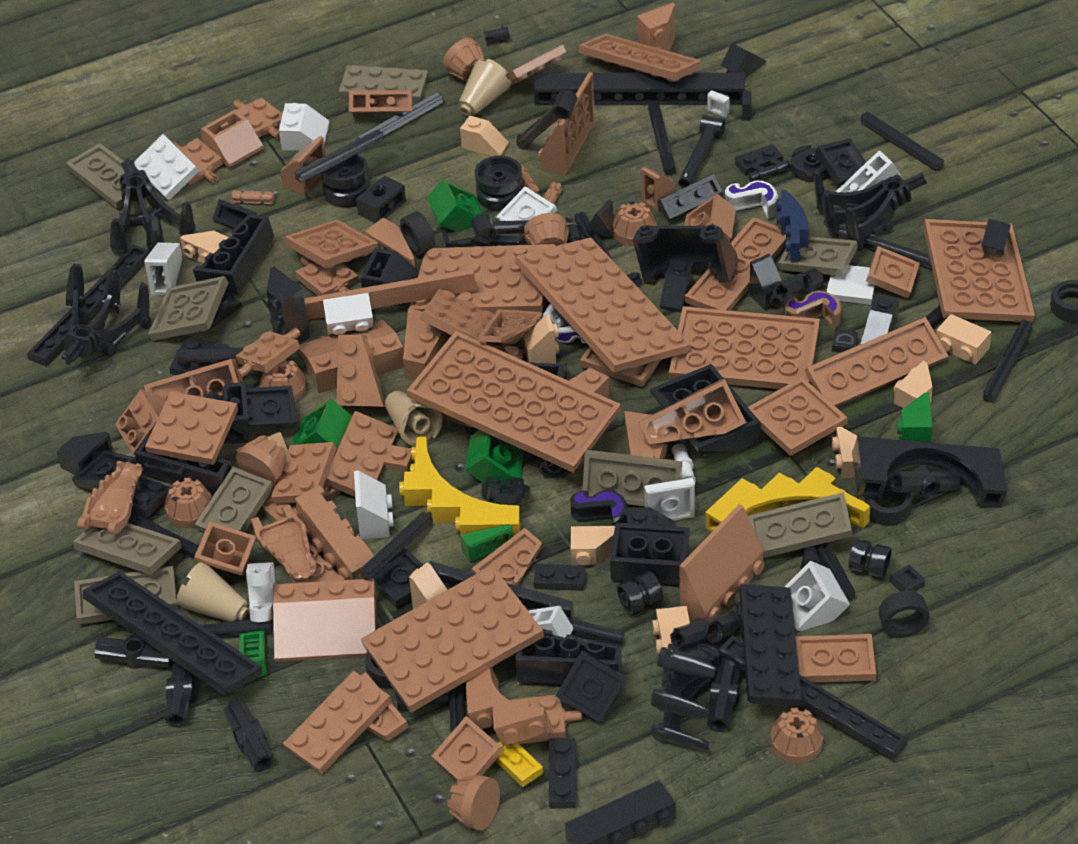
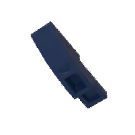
(793, 224)

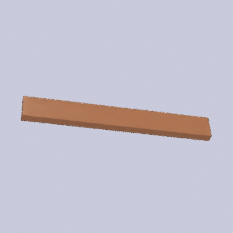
(400, 291)

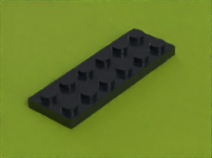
(769, 645)

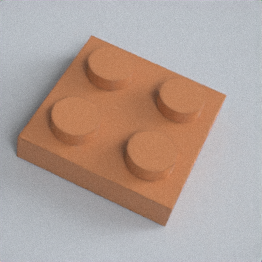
(892, 272)
(467, 751)

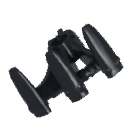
(135, 187)
(870, 206)
(84, 340)
(681, 679)

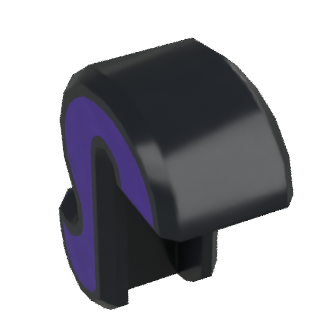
(600, 505)

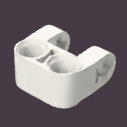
(261, 590)

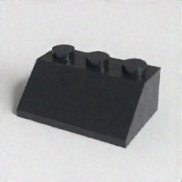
(286, 305)
(648, 548)

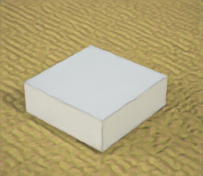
(718, 104)

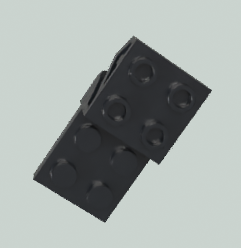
(257, 409)

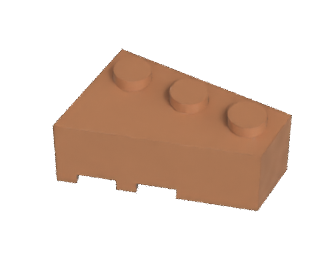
(421, 344)
(357, 374)
(636, 441)

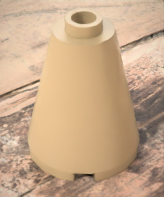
(483, 86)
(412, 417)
(211, 595)

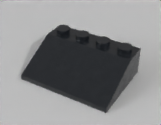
(687, 384)

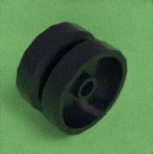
(346, 181)
(498, 181)

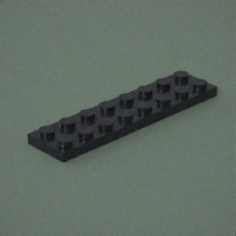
(172, 633)

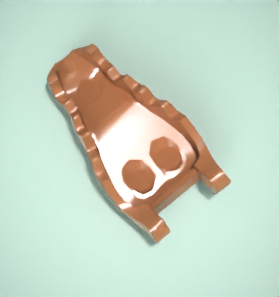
(113, 500)
(287, 543)

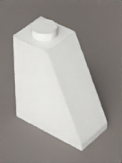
(163, 267)

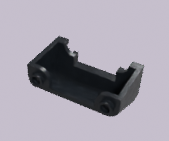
(702, 245)

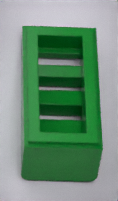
(480, 544)
(254, 651)

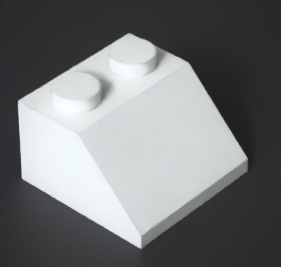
(300, 126)
(348, 314)
(372, 507)
(816, 597)

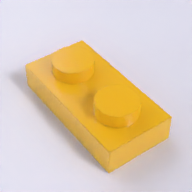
(519, 764)

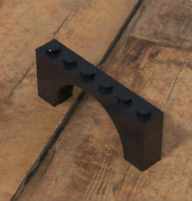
(978, 466)

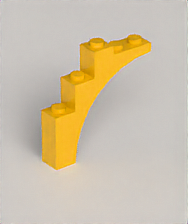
(781, 493)
(448, 505)

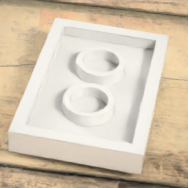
(166, 166)

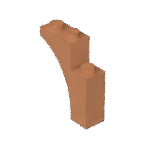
(510, 720)

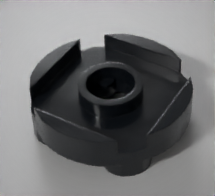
(800, 163)
(505, 491)

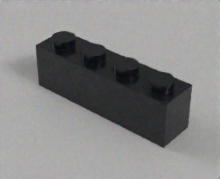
(177, 469)
(624, 817)

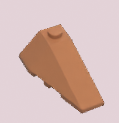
(509, 326)
(198, 381)
(697, 415)

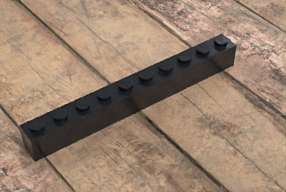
(642, 88)

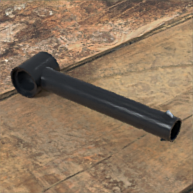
(562, 109)
(709, 128)
(487, 230)
(206, 355)

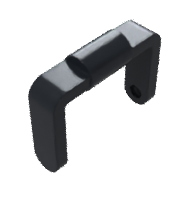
(466, 242)

